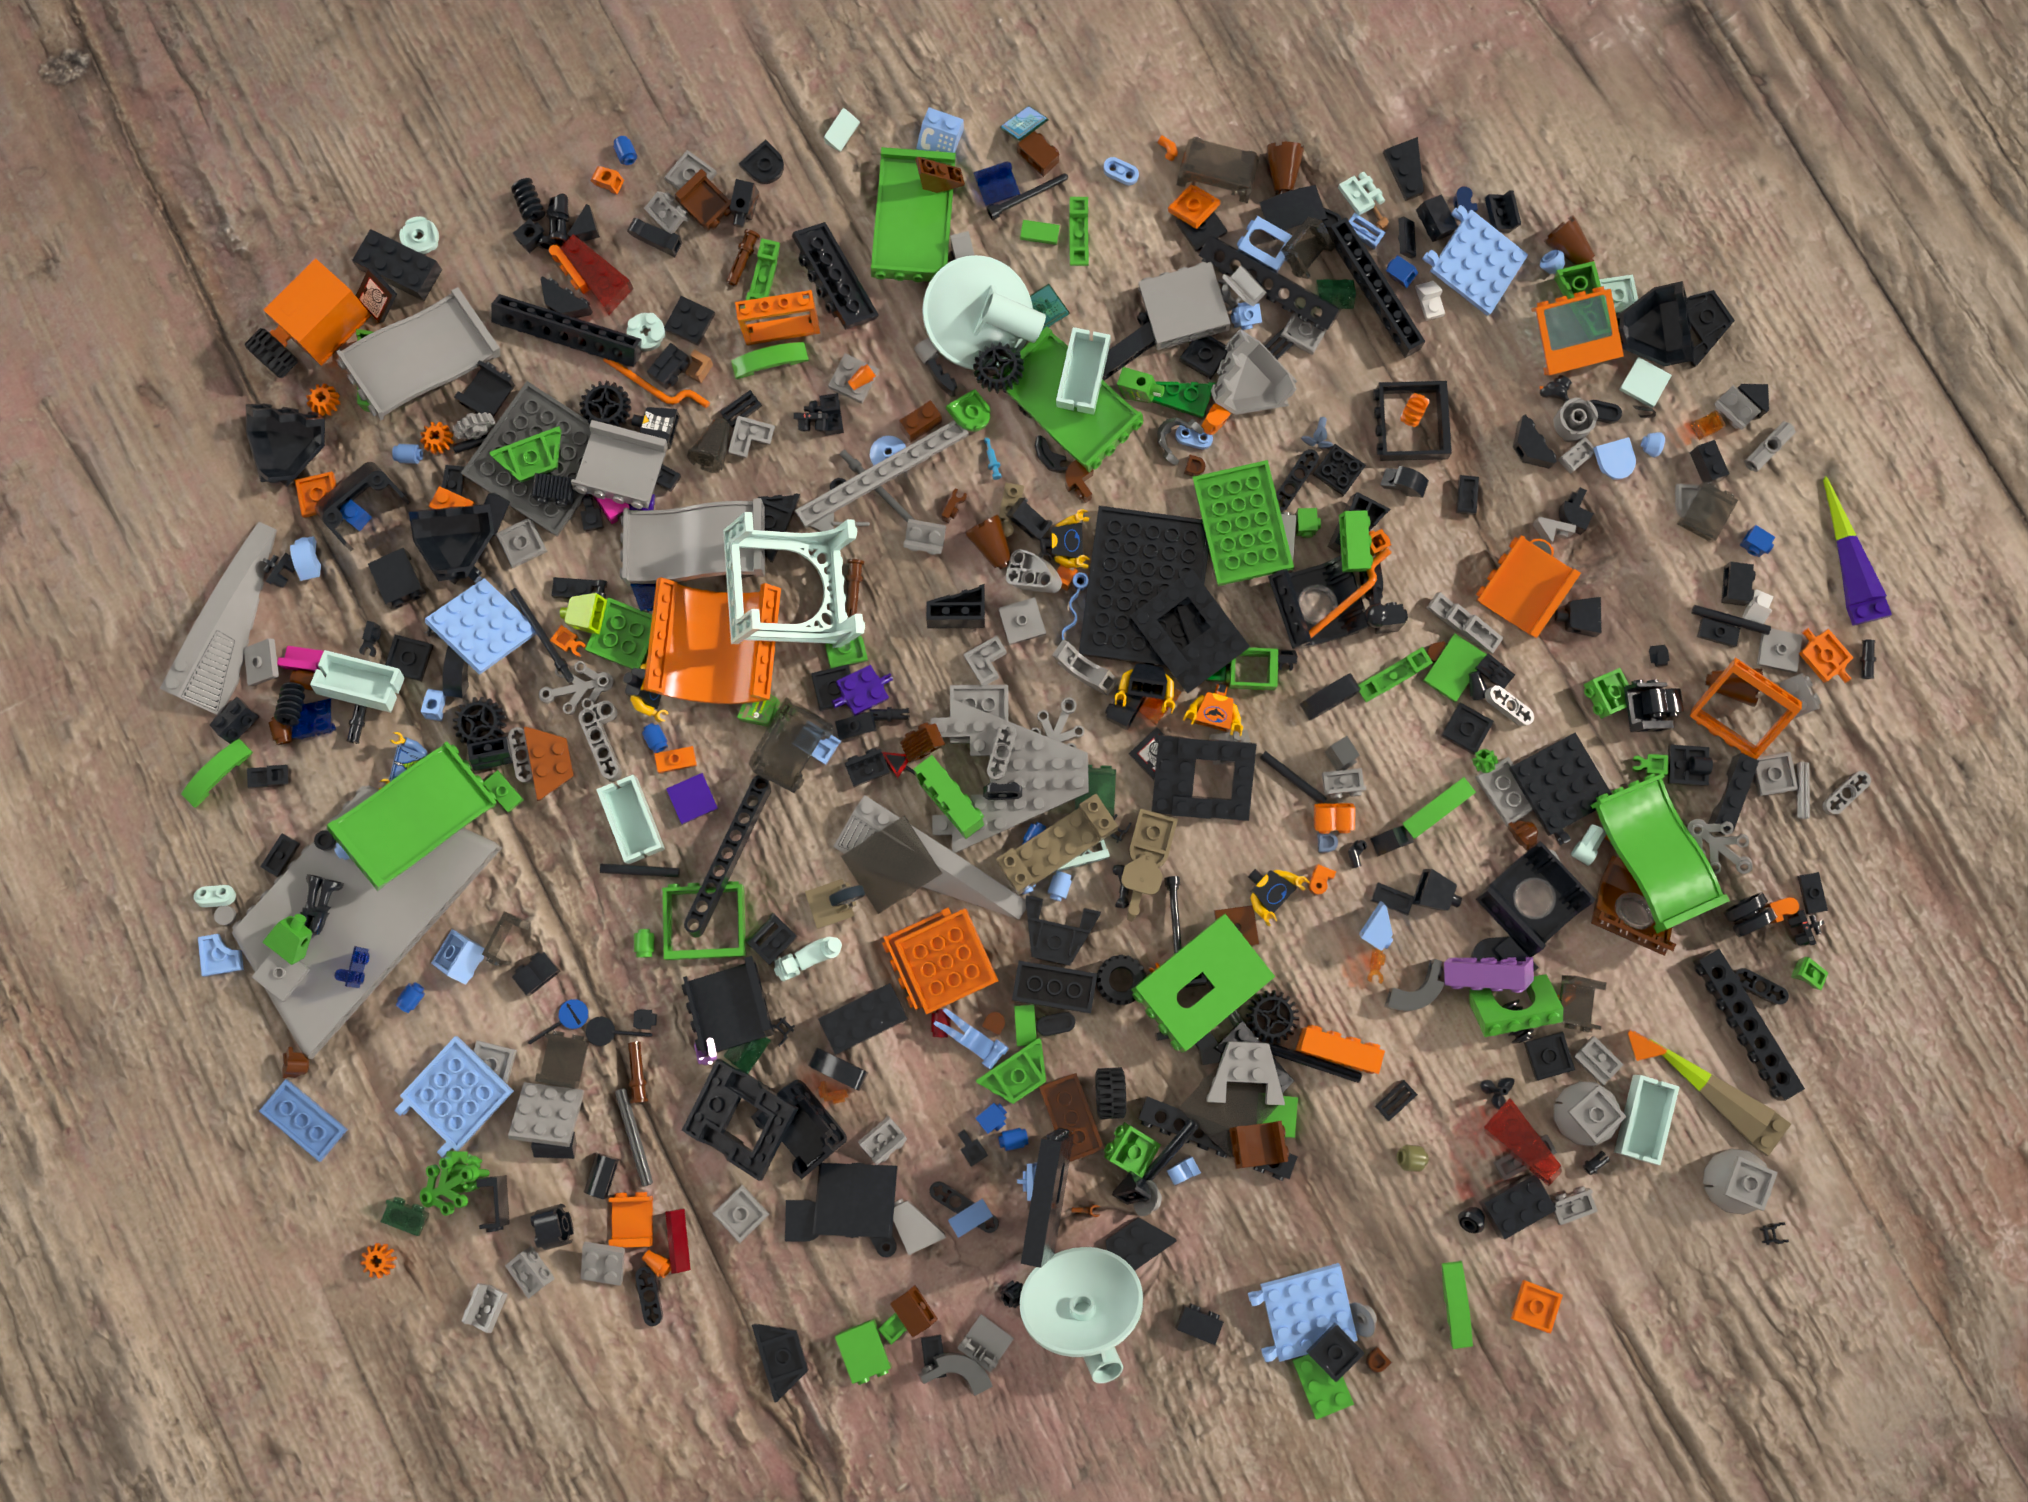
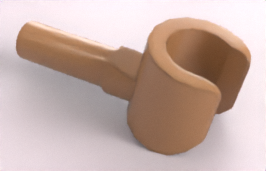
(1383, 221)

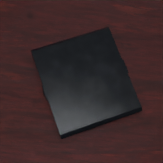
(855, 1200)

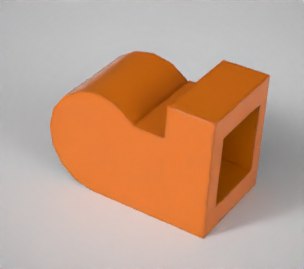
(607, 179)
(1215, 419)
(1319, 878)
(1783, 907)

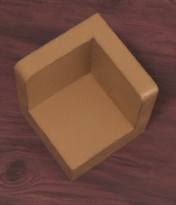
(699, 367)

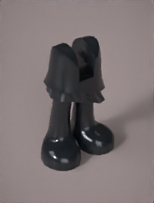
(558, 216)
(319, 912)

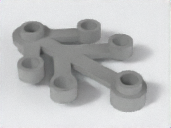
(579, 688)
(1056, 734)
(1719, 843)

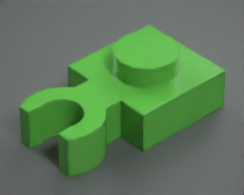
(1653, 764)

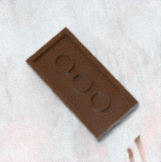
(1070, 1111)

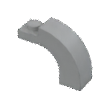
(1083, 669)

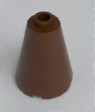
(1284, 164)
(1571, 241)
(991, 541)
(1735, 687)

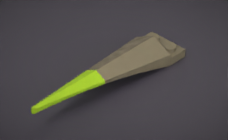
(1751, 1118)

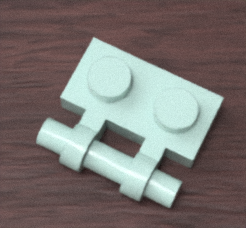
(1357, 196)

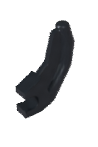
(1047, 457)

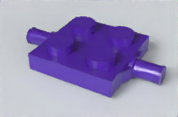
(862, 690)

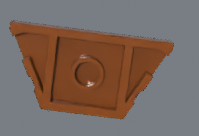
(548, 761)

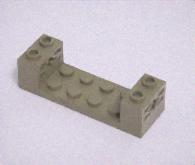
(1057, 845)

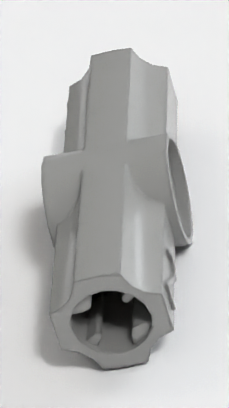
(1776, 440)

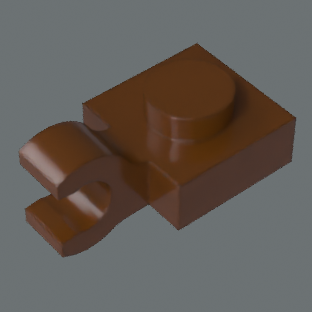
(951, 508)

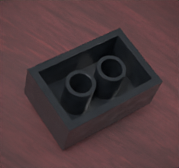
(1517, 1205)

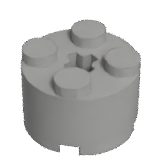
(1575, 419)

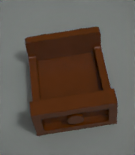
(703, 201)

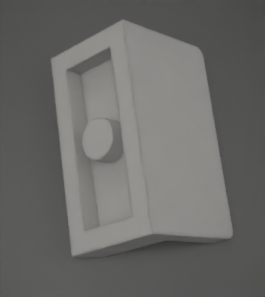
(1245, 286)

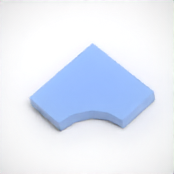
(217, 957)

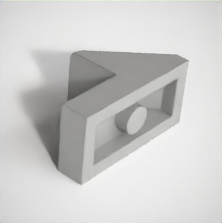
(1548, 528)

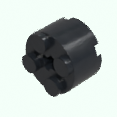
(552, 1227)

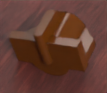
(1524, 833)
(294, 1064)

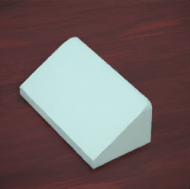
(841, 130)

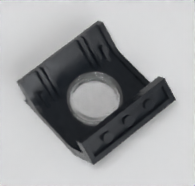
(1311, 595)
(1534, 898)

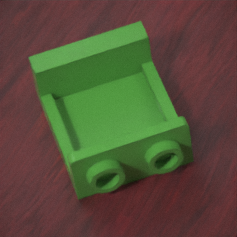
(863, 1352)

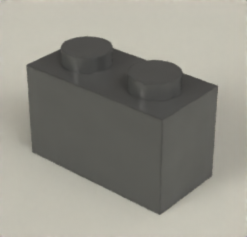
(1342, 754)

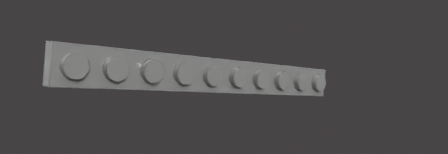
(880, 473)

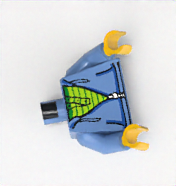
(406, 755)

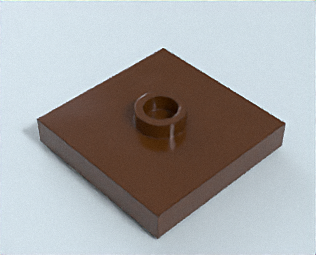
(1244, 921)

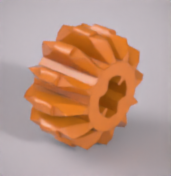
(318, 395)
(1414, 410)
(440, 431)
(375, 1267)

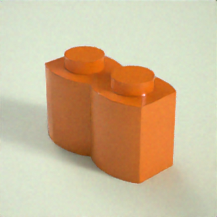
(1334, 817)

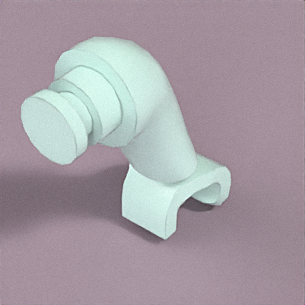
(811, 954)

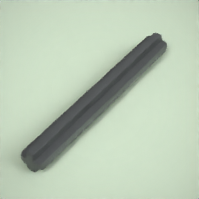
(634, 1137)

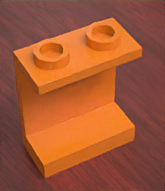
(632, 1220)

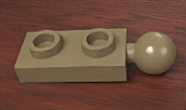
(1011, 494)

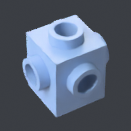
(1246, 316)

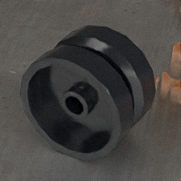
(1751, 916)

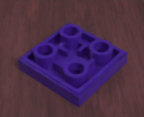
(692, 798)

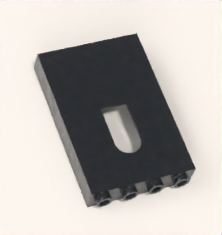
(1047, 1198)

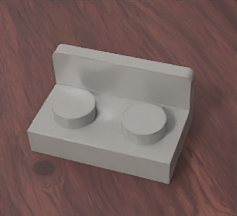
(666, 211)
(1736, 407)
(925, 536)
(529, 1272)

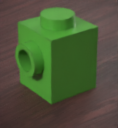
(1307, 522)

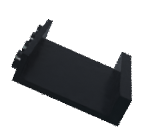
(728, 1007)

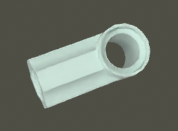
(1587, 848)

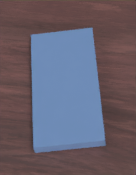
(303, 1120)

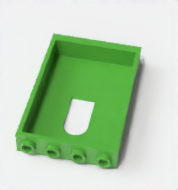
(1225, 961)

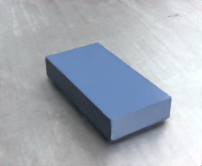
(970, 1218)

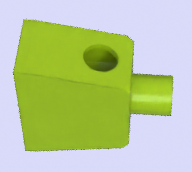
(585, 612)

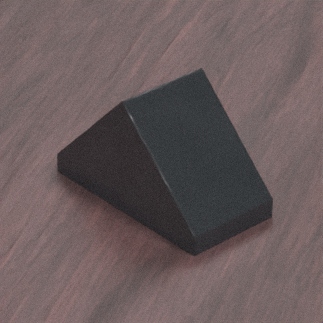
(585, 225)
(1758, 395)
(1391, 840)
(1132, 1189)

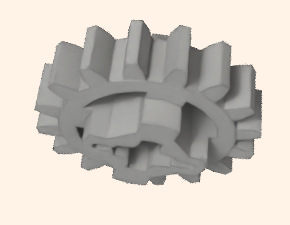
(473, 426)

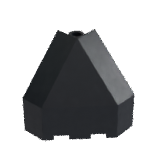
(1658, 326)
(283, 440)
(452, 538)

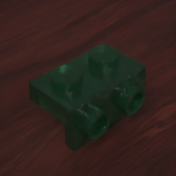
(1338, 292)
(404, 1216)

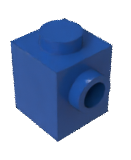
(1401, 271)
(355, 515)
(1757, 541)
(992, 1118)

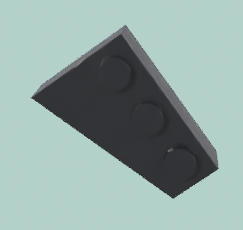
(1359, 502)

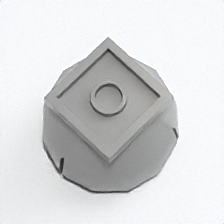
(1587, 1113)
(1738, 1181)

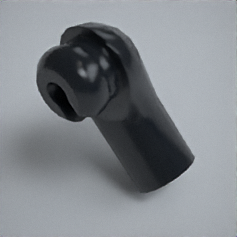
(1355, 851)

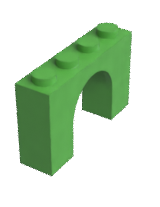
(1497, 1020)

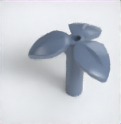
(1319, 436)

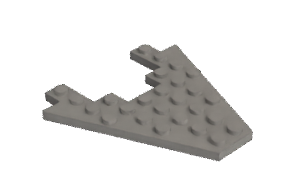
(1044, 767)

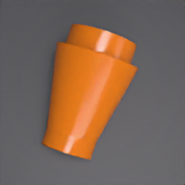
(861, 377)
(657, 1263)

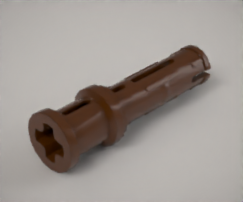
(745, 250)
(853, 578)
(637, 1079)

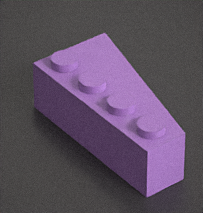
(1489, 973)

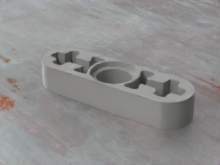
(1500, 704)
(1011, 739)
(519, 769)
(1855, 792)

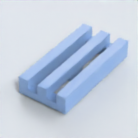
(1366, 238)

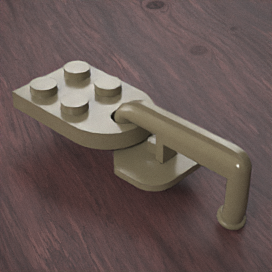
(1148, 853)

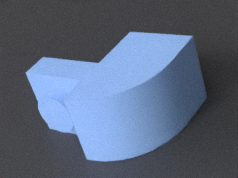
(305, 559)

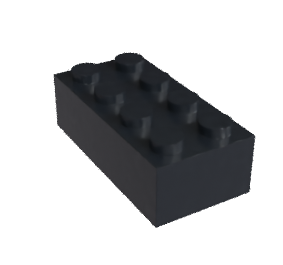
(397, 264)
(1054, 987)
(863, 1019)

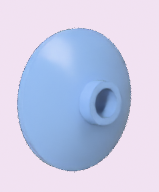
(878, 449)

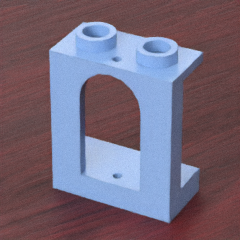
(1247, 248)

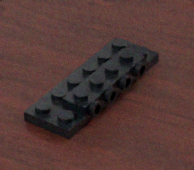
(833, 276)

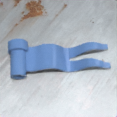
(1077, 577)
(974, 1040)

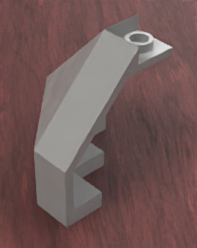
(1251, 378)

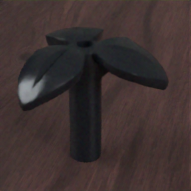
(1503, 1087)

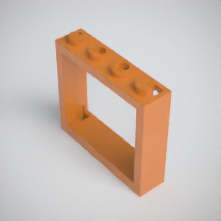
(780, 328)
(1764, 685)

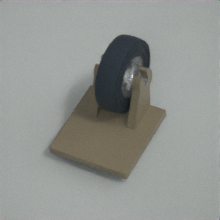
(833, 902)

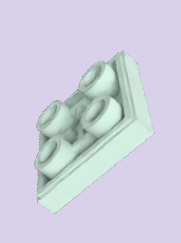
(1645, 382)

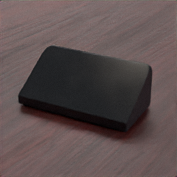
(498, 509)

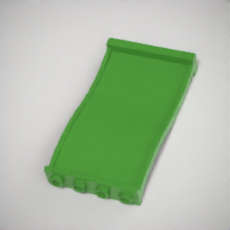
(910, 221)
(1081, 434)
(412, 815)
(1659, 852)

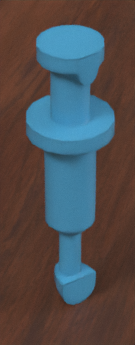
(994, 465)

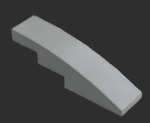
(1463, 622)

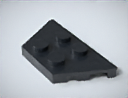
(778, 515)
(1139, 1242)
(781, 1357)

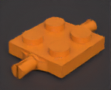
(1826, 655)

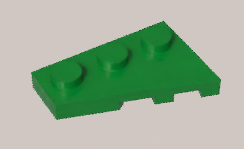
(1185, 397)

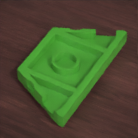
(531, 455)
(1017, 1074)

